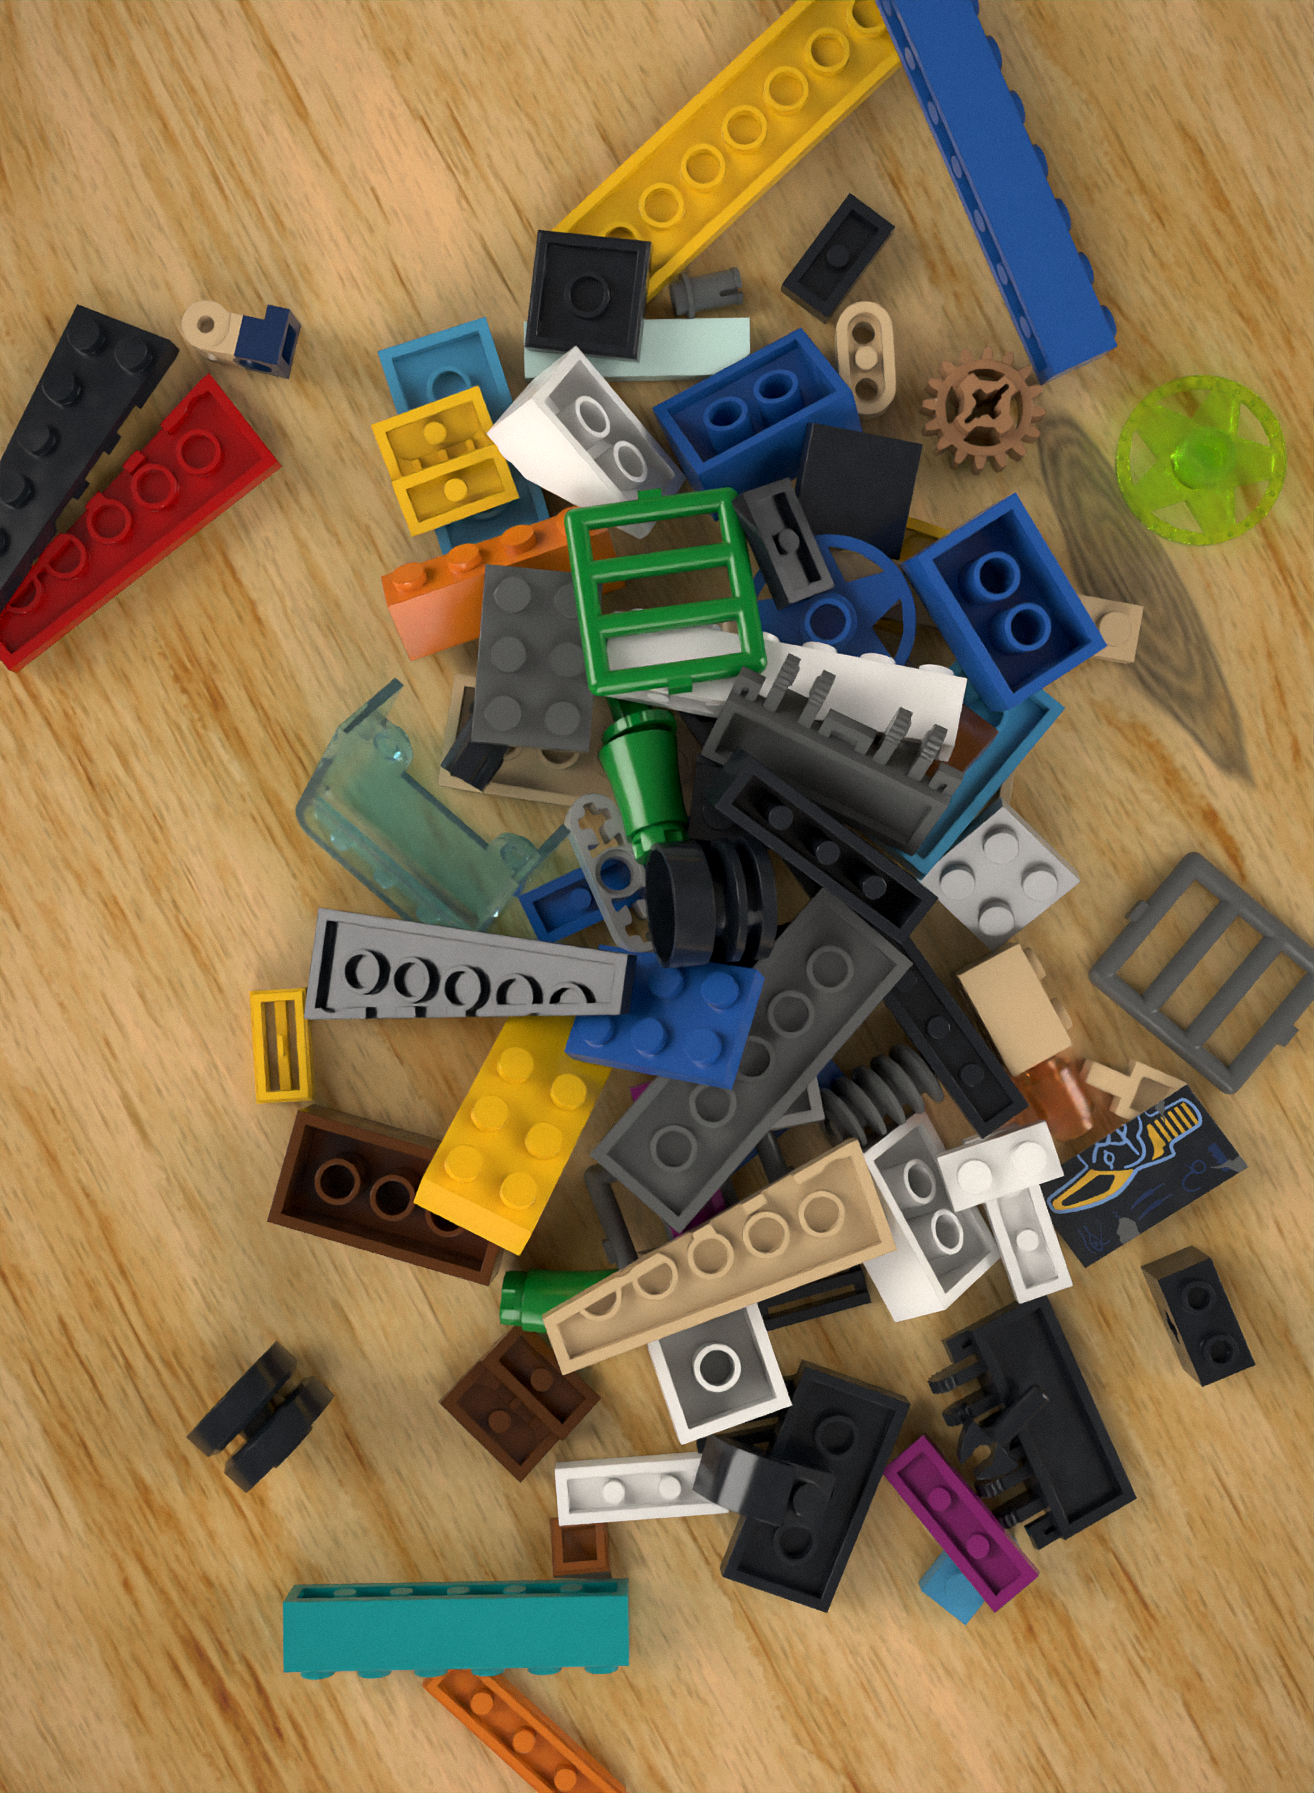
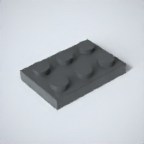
(531, 663)

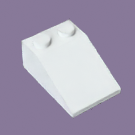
(583, 440)

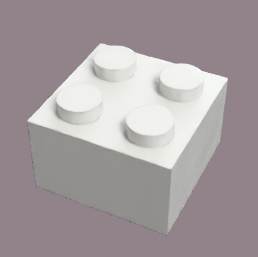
(718, 1374)

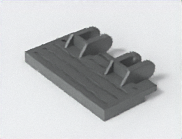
(832, 763)

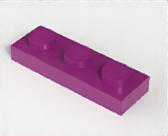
(960, 1522)

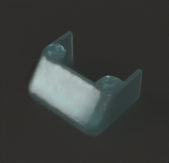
(404, 838)

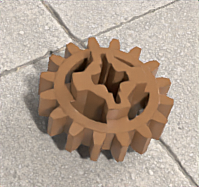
(970, 392)

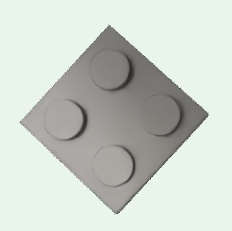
(999, 875)

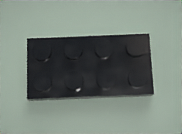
(833, 1427)

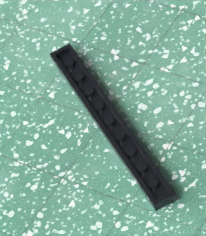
(930, 1019)

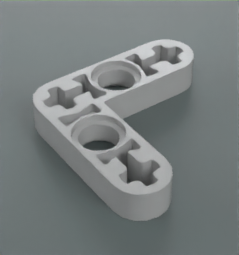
(586, 840)

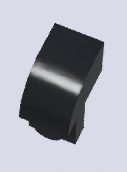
(763, 1485)

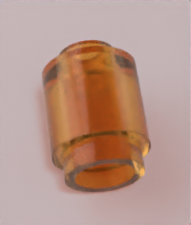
(1059, 1098)

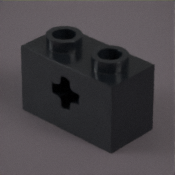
(1198, 1315)

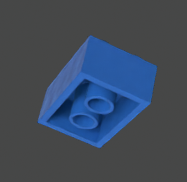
(1003, 604)

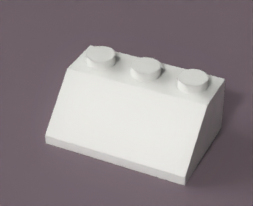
(936, 1248)

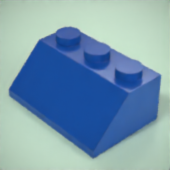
(753, 416)

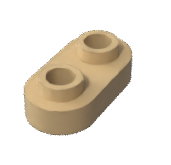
(868, 362)

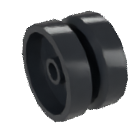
(262, 1417)

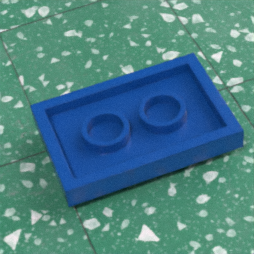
(679, 1022)

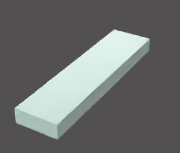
(668, 351)

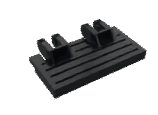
(1064, 1448)

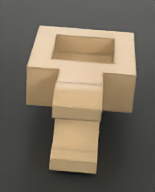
(1134, 1090)

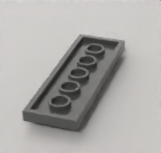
(816, 992)

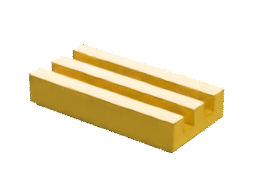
(260, 1046)

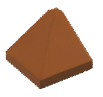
(580, 1550)

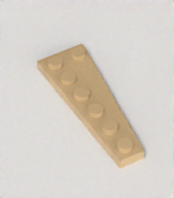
(760, 1247)

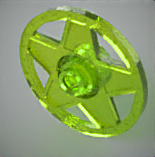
(1201, 460)

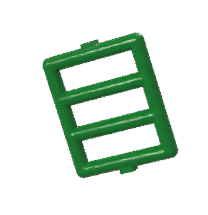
(595, 627)

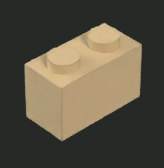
(1013, 1007)

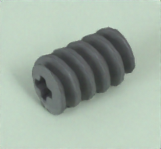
(877, 1093)

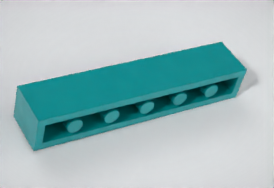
(456, 1627)

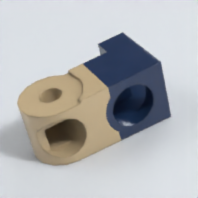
(243, 340)

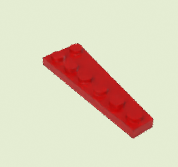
(162, 498)

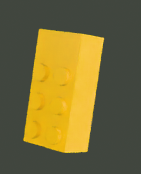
(513, 1132)

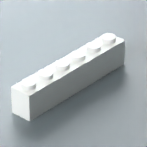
(864, 687)

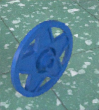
(847, 611)

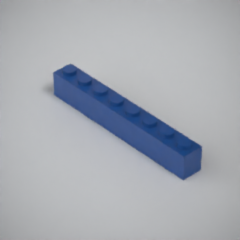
(1001, 182)

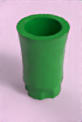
(647, 788)
(534, 1292)

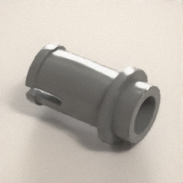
(705, 291)

